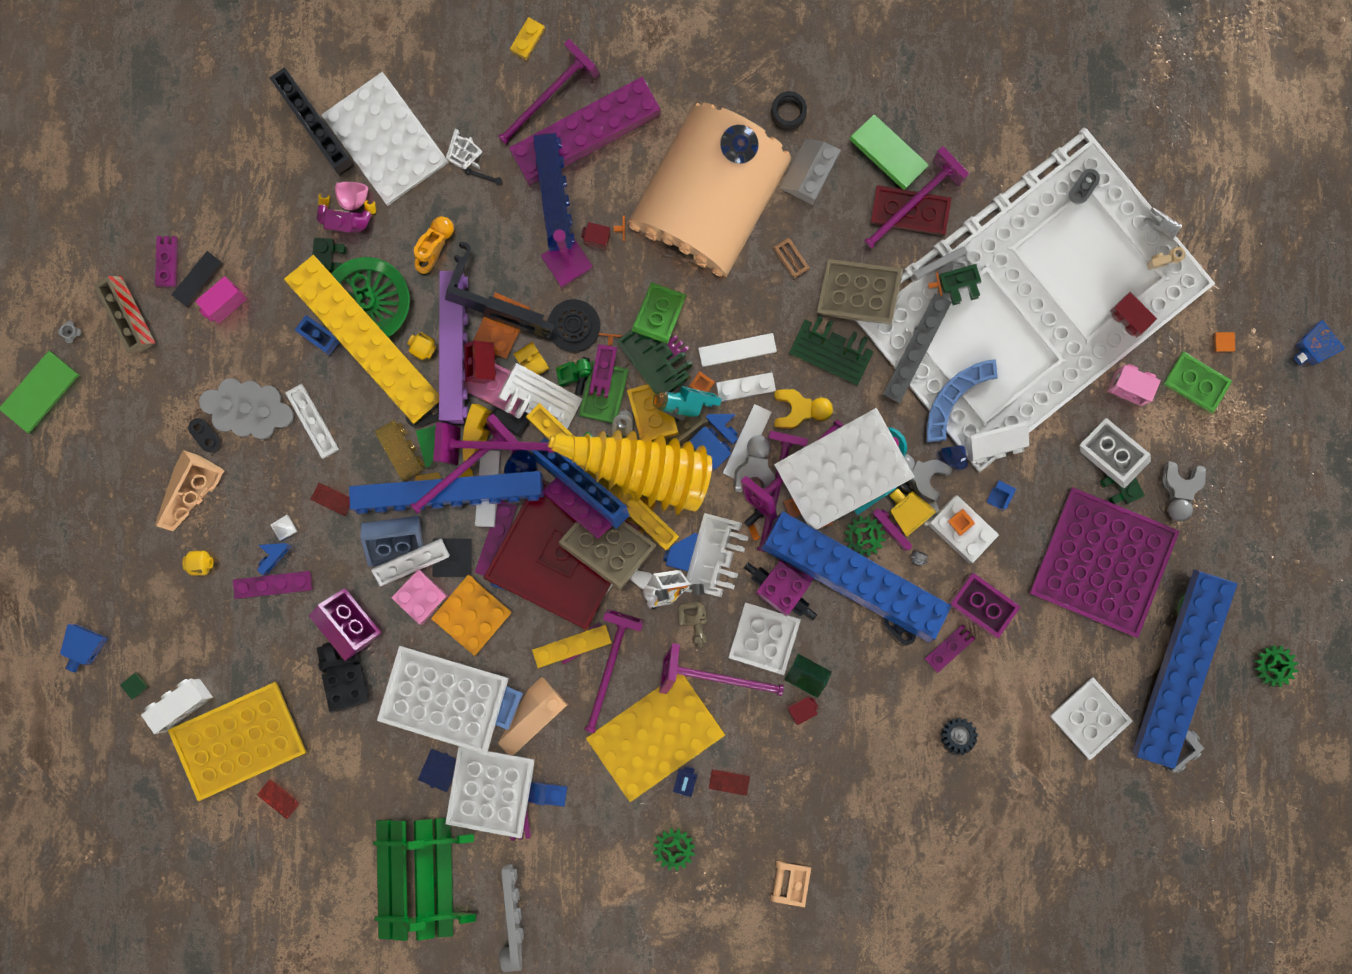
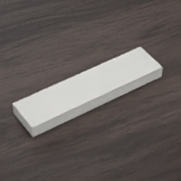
(737, 350)
(312, 421)
(754, 426)
(487, 512)
(410, 562)

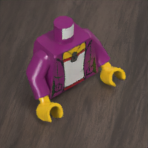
(343, 220)

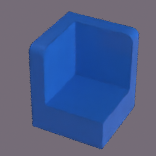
(1001, 495)

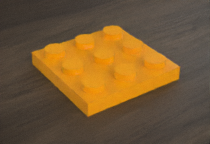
(471, 615)

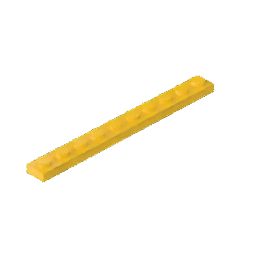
(638, 511)

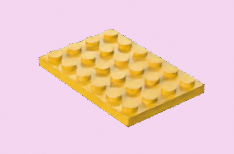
(655, 737)
(237, 741)

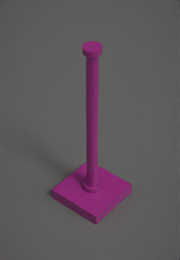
(580, 60)
(949, 167)
(566, 264)
(499, 433)
(786, 442)
(448, 444)
(760, 498)
(623, 622)
(671, 668)

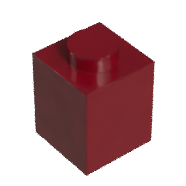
(596, 235)

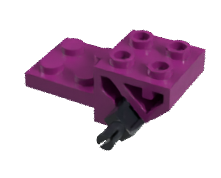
(783, 588)

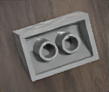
(810, 170)

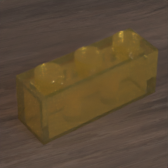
(400, 450)

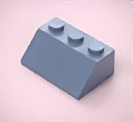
(390, 538)

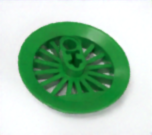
(369, 264)

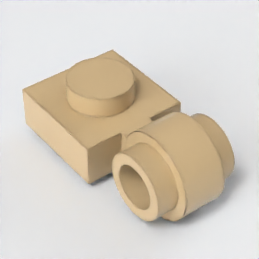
(1160, 260)

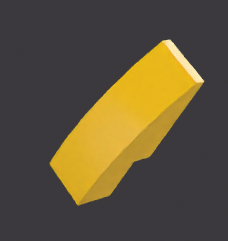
(474, 427)

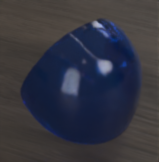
(955, 457)
(520, 462)

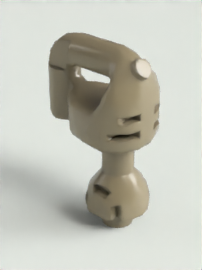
(697, 620)

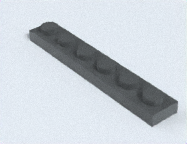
(917, 348)

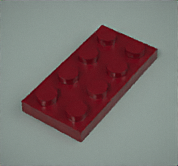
(927, 216)

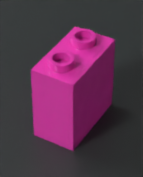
(220, 300)

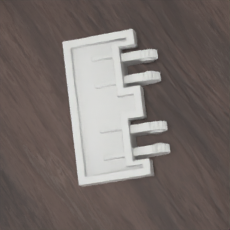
(534, 390)
(711, 553)

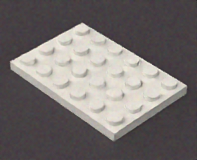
(384, 138)
(844, 470)
(443, 699)

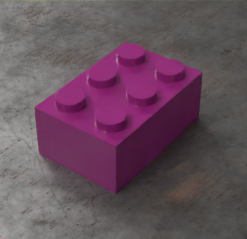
(984, 605)
(344, 624)

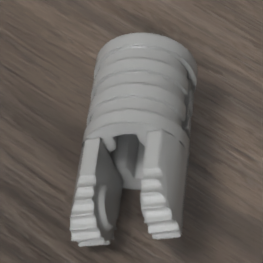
(1166, 225)

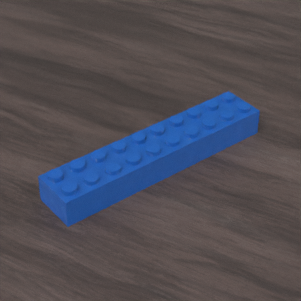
(856, 577)
(1184, 668)

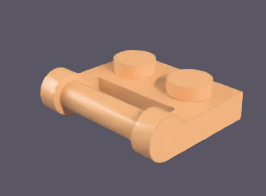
(797, 884)

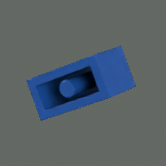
(317, 335)
(718, 451)

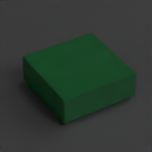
(134, 686)

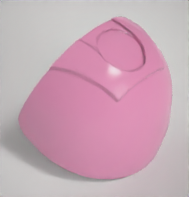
(351, 195)

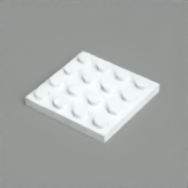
(490, 792)

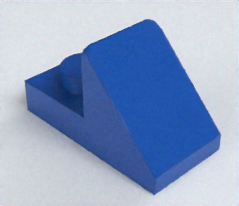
(719, 422)
(276, 553)
(547, 794)

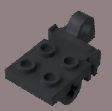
(342, 679)

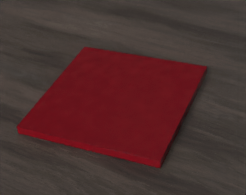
(542, 571)

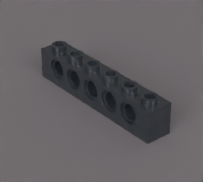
(311, 120)

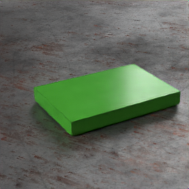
(659, 312)
(1197, 382)
(603, 408)

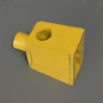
(910, 510)

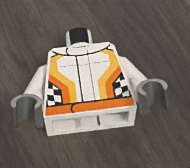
(667, 587)

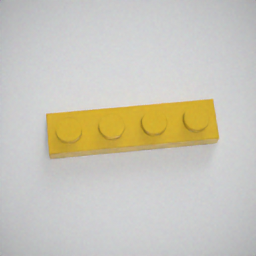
(571, 646)

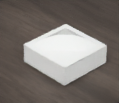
(283, 528)

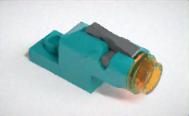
(685, 403)

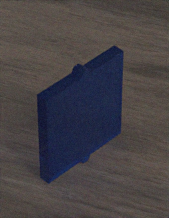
(438, 770)

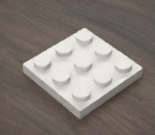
(764, 638)
(1090, 718)

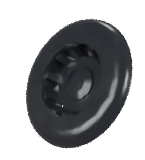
(574, 324)

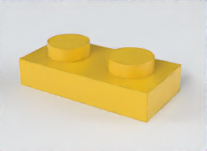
(527, 38)

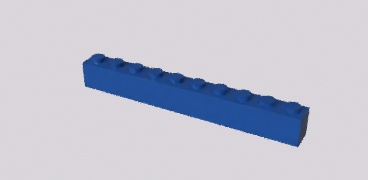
(462, 490)

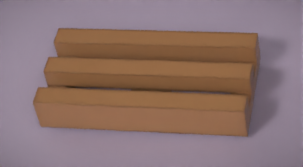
(799, 271)

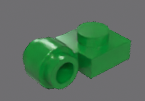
(568, 372)

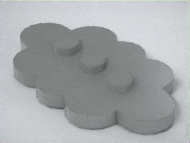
(246, 408)

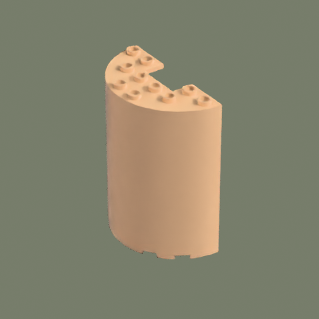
(703, 197)

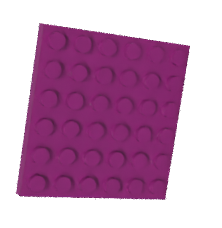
(1104, 562)

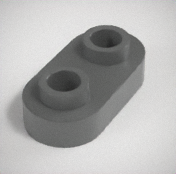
(1083, 187)

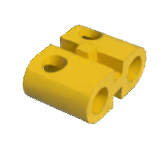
(531, 359)

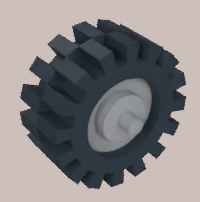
(959, 736)

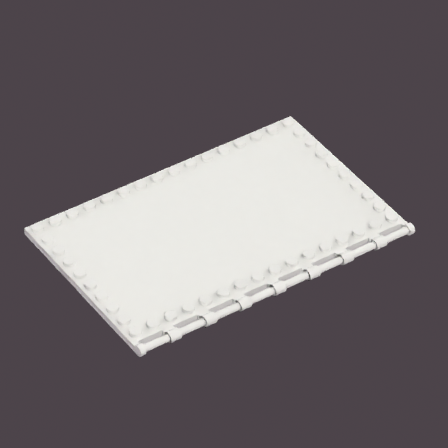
(1043, 296)

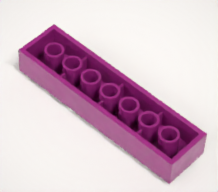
(592, 126)

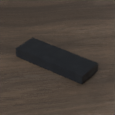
(197, 279)

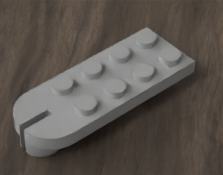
(511, 957)

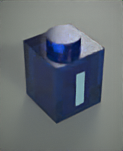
(685, 781)

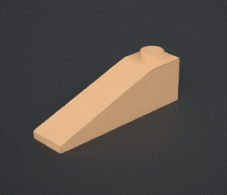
(189, 483)
(534, 712)

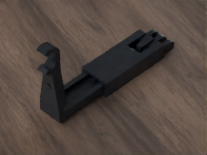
(495, 308)

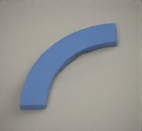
(952, 392)

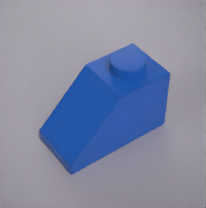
(681, 553)

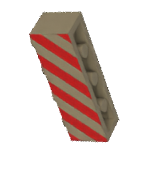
(124, 314)

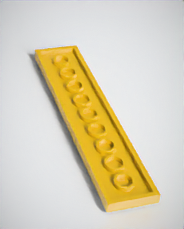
(363, 339)

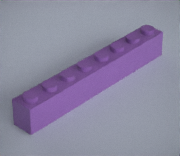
(451, 354)

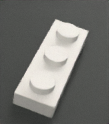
(746, 387)

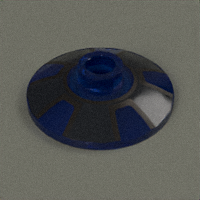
(731, 148)

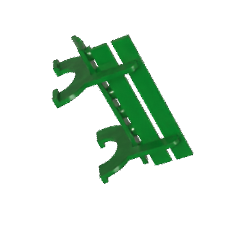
(392, 880)

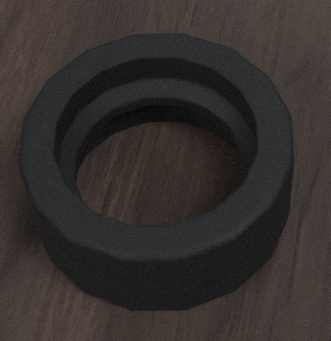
(789, 95)

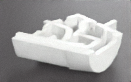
(463, 151)

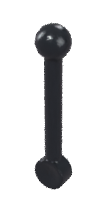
(498, 181)

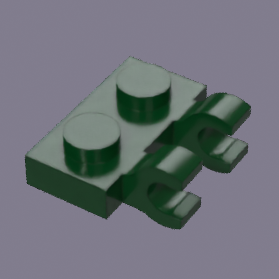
(323, 250)
(959, 279)
(1129, 494)

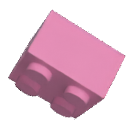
(1134, 385)
(420, 597)

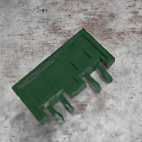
(830, 353)
(652, 361)

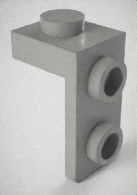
(1193, 743)

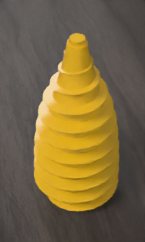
(643, 466)

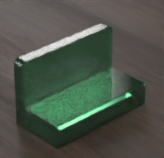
(808, 675)

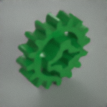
(872, 541)
(1273, 659)
(683, 851)

